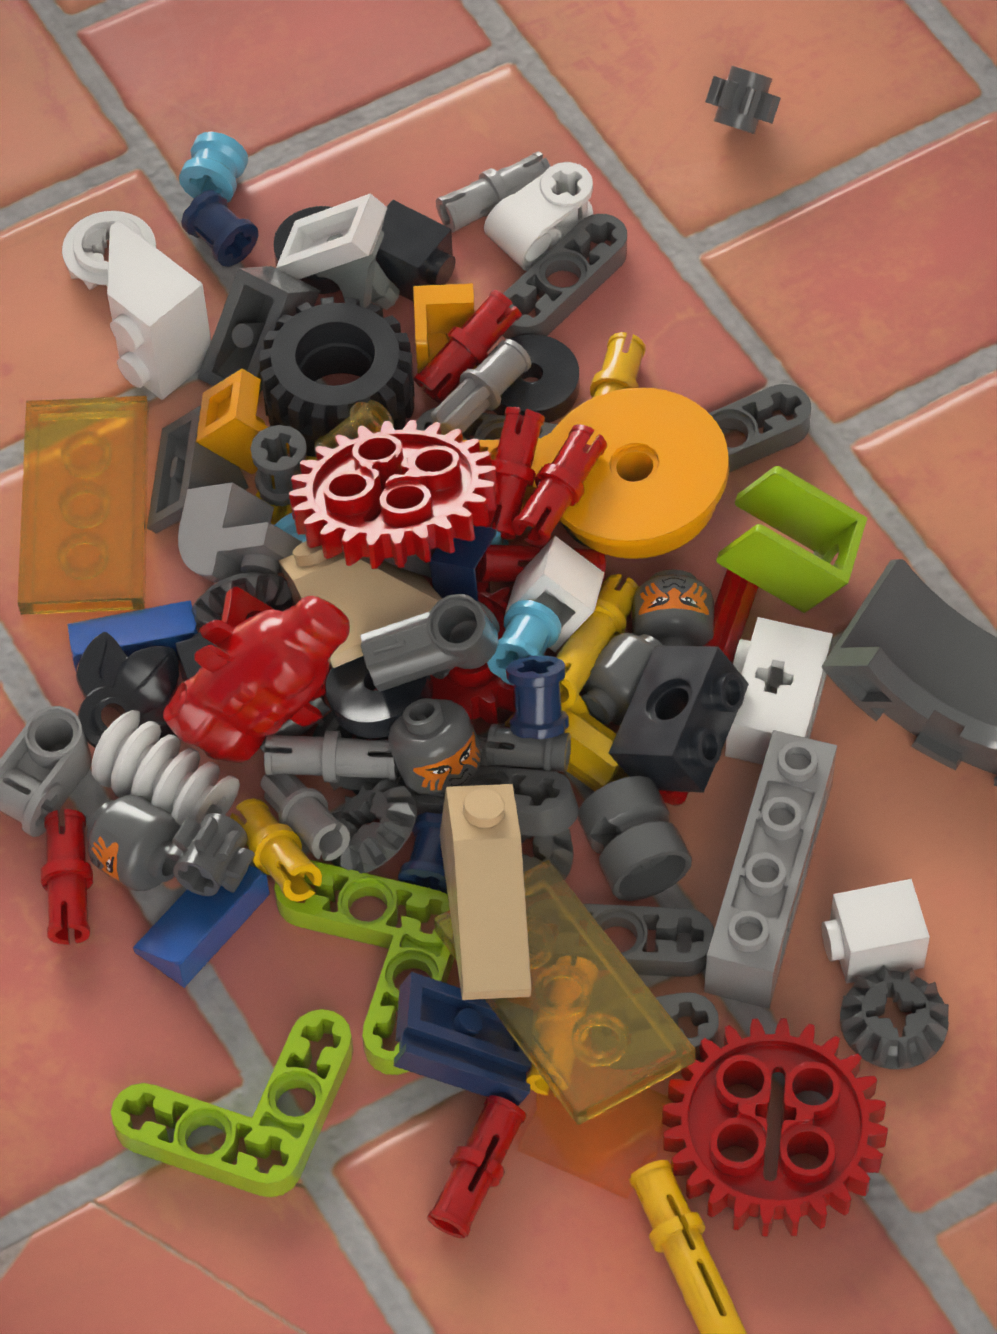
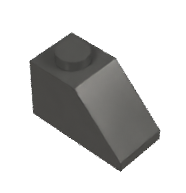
(251, 310)

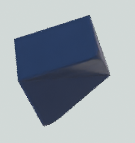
(456, 571)

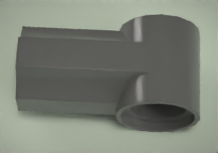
(423, 645)

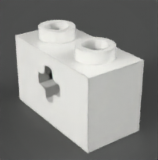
(783, 687)

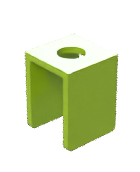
(806, 517)

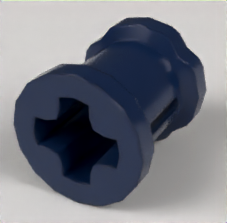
(220, 228)
(537, 697)
(426, 859)

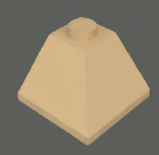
(364, 594)

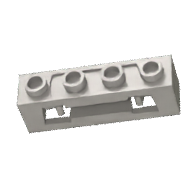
(770, 869)

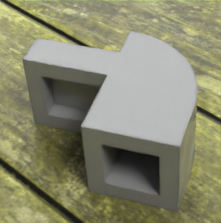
(230, 533)

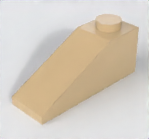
(486, 890)

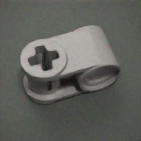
(41, 780)

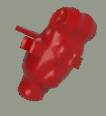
(256, 674)

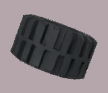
(329, 342)

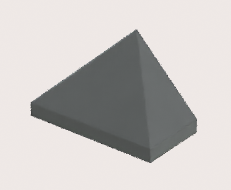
(185, 466)

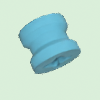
(213, 165)

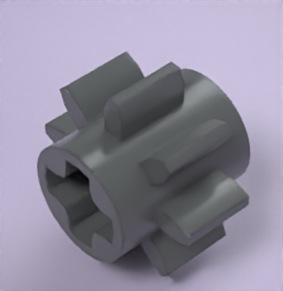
(743, 99)
(210, 854)

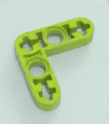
(406, 944)
(262, 1133)

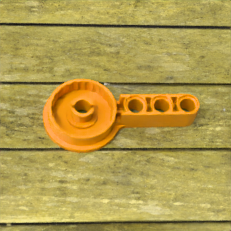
(659, 443)

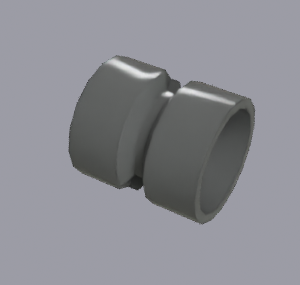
(634, 836)

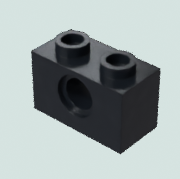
(680, 717)

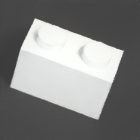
(154, 314)

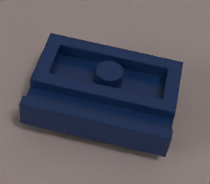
(457, 1041)

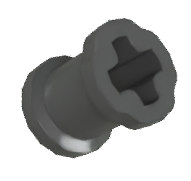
(271, 458)

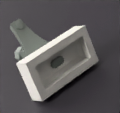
(343, 248)

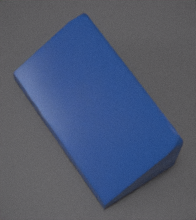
(136, 629)
(200, 926)

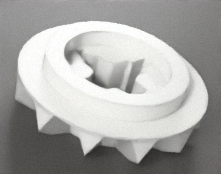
(87, 242)

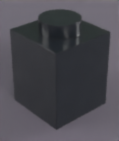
(414, 250)

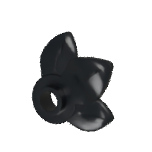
(125, 683)

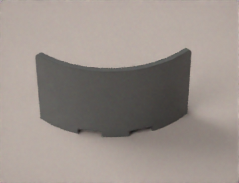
(921, 669)

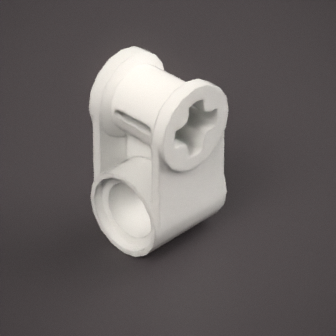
(541, 213)

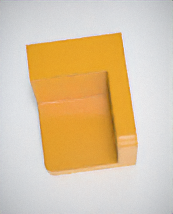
(436, 313)
(230, 419)

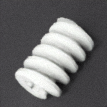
(142, 765)

